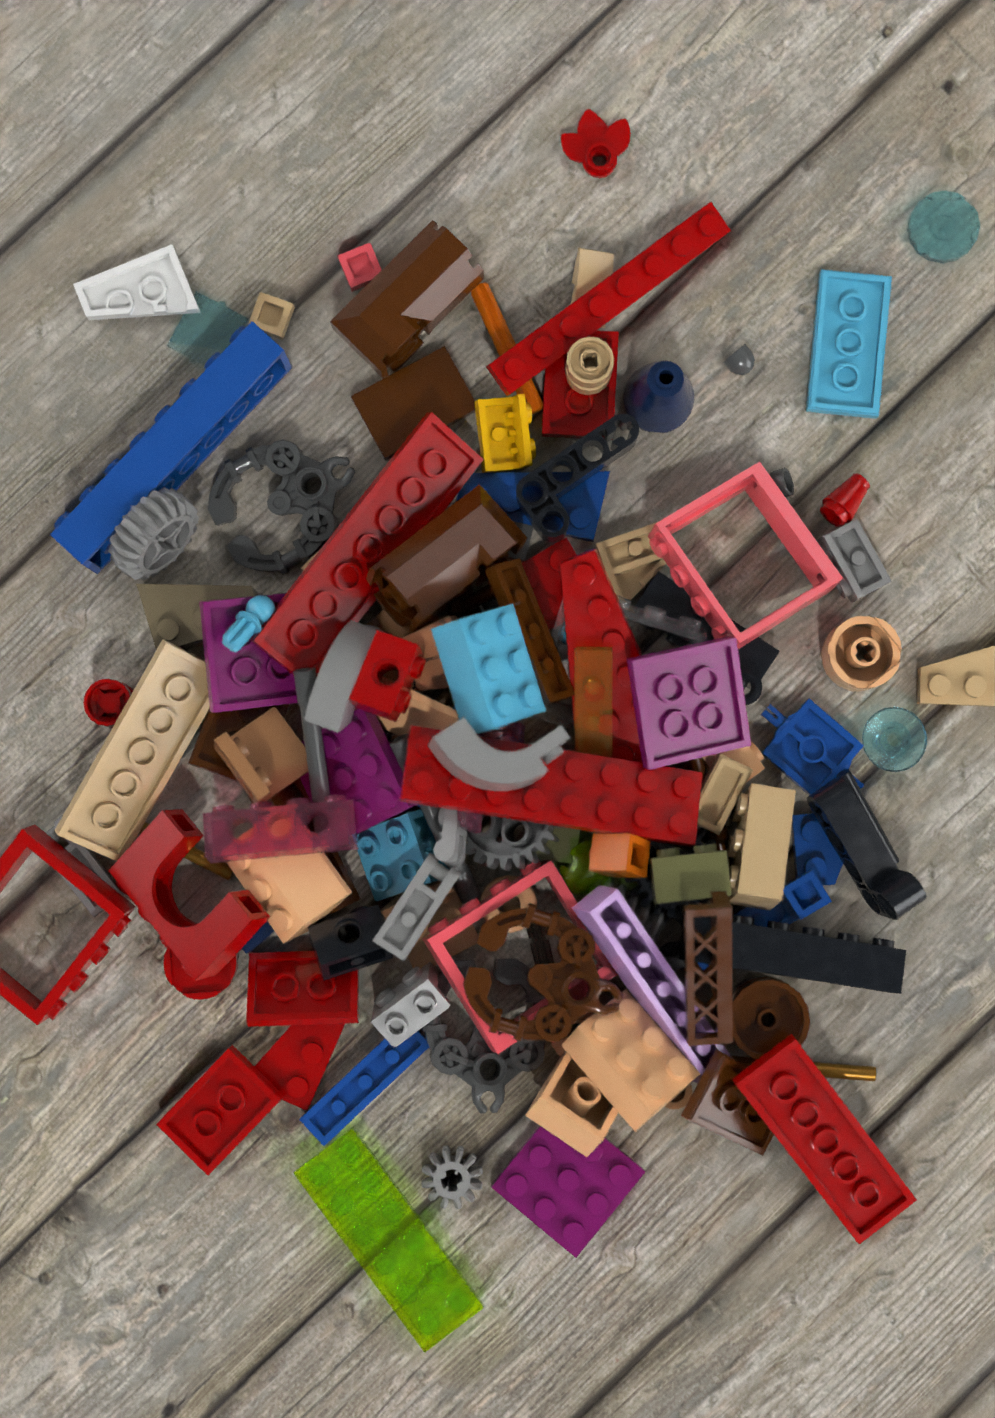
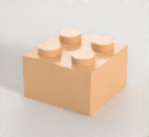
(572, 1107)

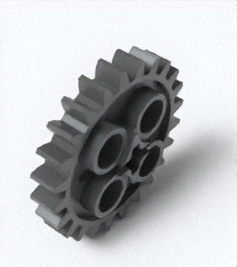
(509, 851)

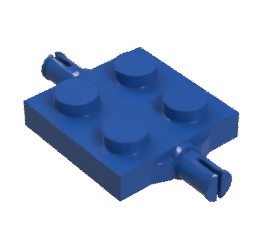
(809, 746)

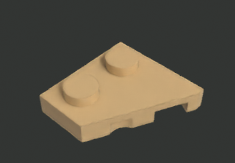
(629, 561)

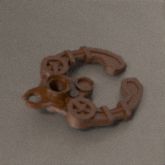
(551, 980)

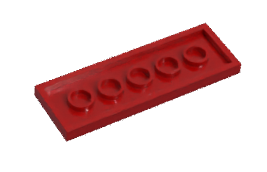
(824, 1139)

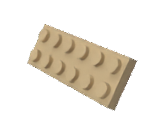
(139, 754)

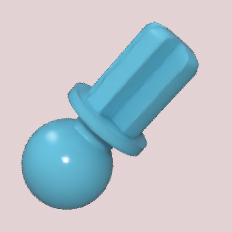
(248, 622)

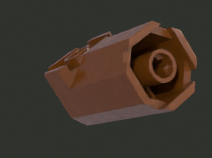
(408, 299)
(444, 559)

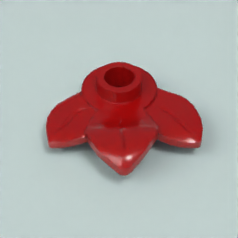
(596, 140)

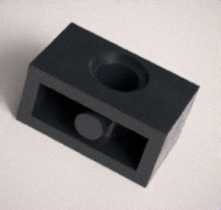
(340, 957)

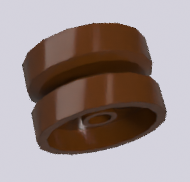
(787, 1014)

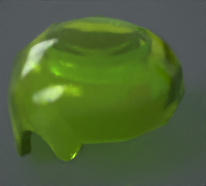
(578, 876)

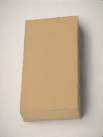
(721, 791)

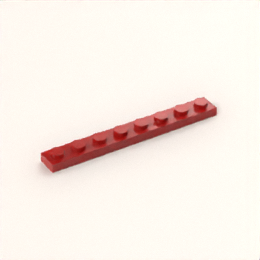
(608, 298)

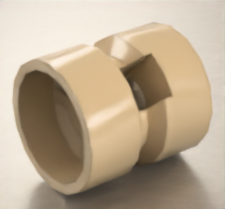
(589, 365)

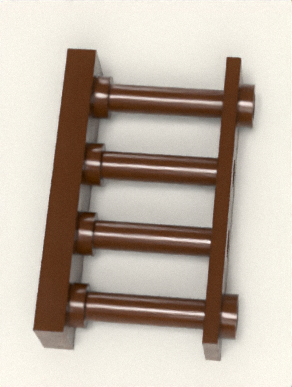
(512, 586)

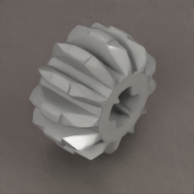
(439, 1172)

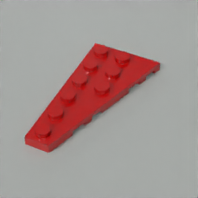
(598, 620)

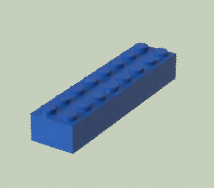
(176, 442)

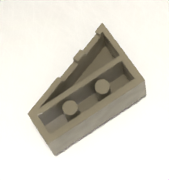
(175, 609)

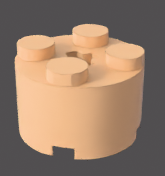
(879, 662)

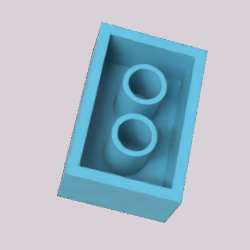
(489, 669)

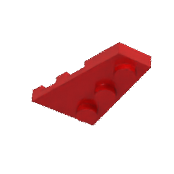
(300, 1060)

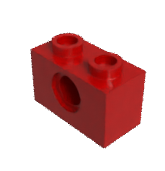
(387, 654)

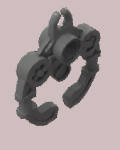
(288, 498)
(454, 1057)

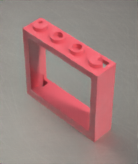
(784, 523)
(475, 910)

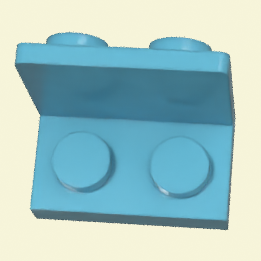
(395, 852)

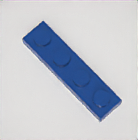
(361, 1086)

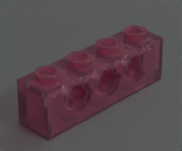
(223, 820)

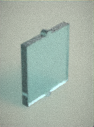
(206, 332)

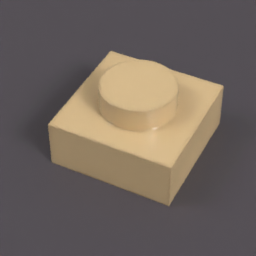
(272, 315)

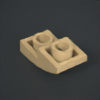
(589, 270)

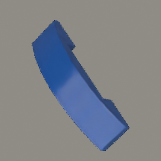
(800, 899)

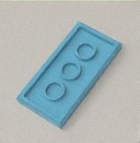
(848, 344)

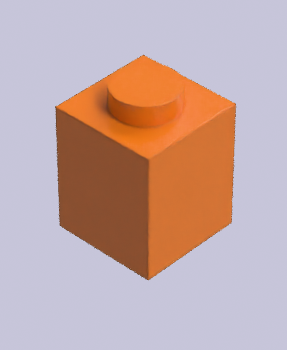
(619, 855)

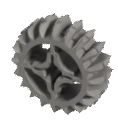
(153, 533)

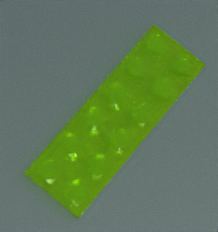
(389, 1239)

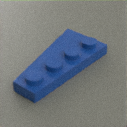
(581, 503)

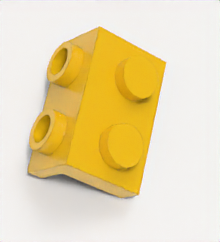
(505, 433)

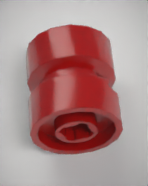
(106, 700)

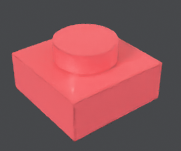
(359, 266)

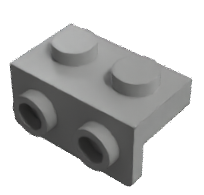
(855, 560)
(409, 1005)

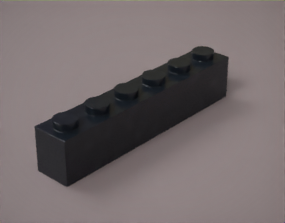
(809, 954)

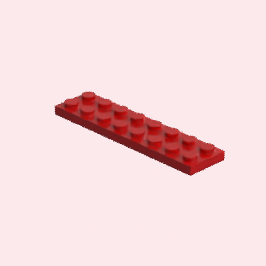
(398, 503)
(575, 793)

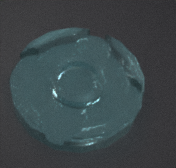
(943, 227)

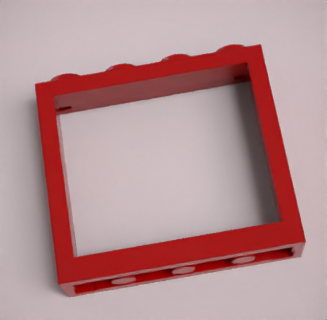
(89, 883)

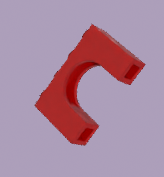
(147, 876)

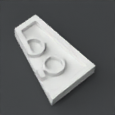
(139, 288)

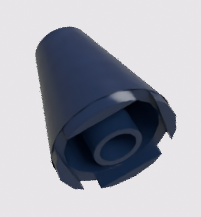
(659, 397)

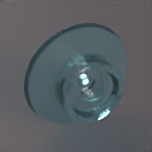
(910, 735)

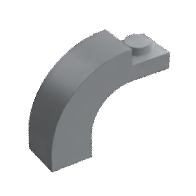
(329, 699)
(486, 768)

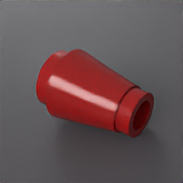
(845, 500)

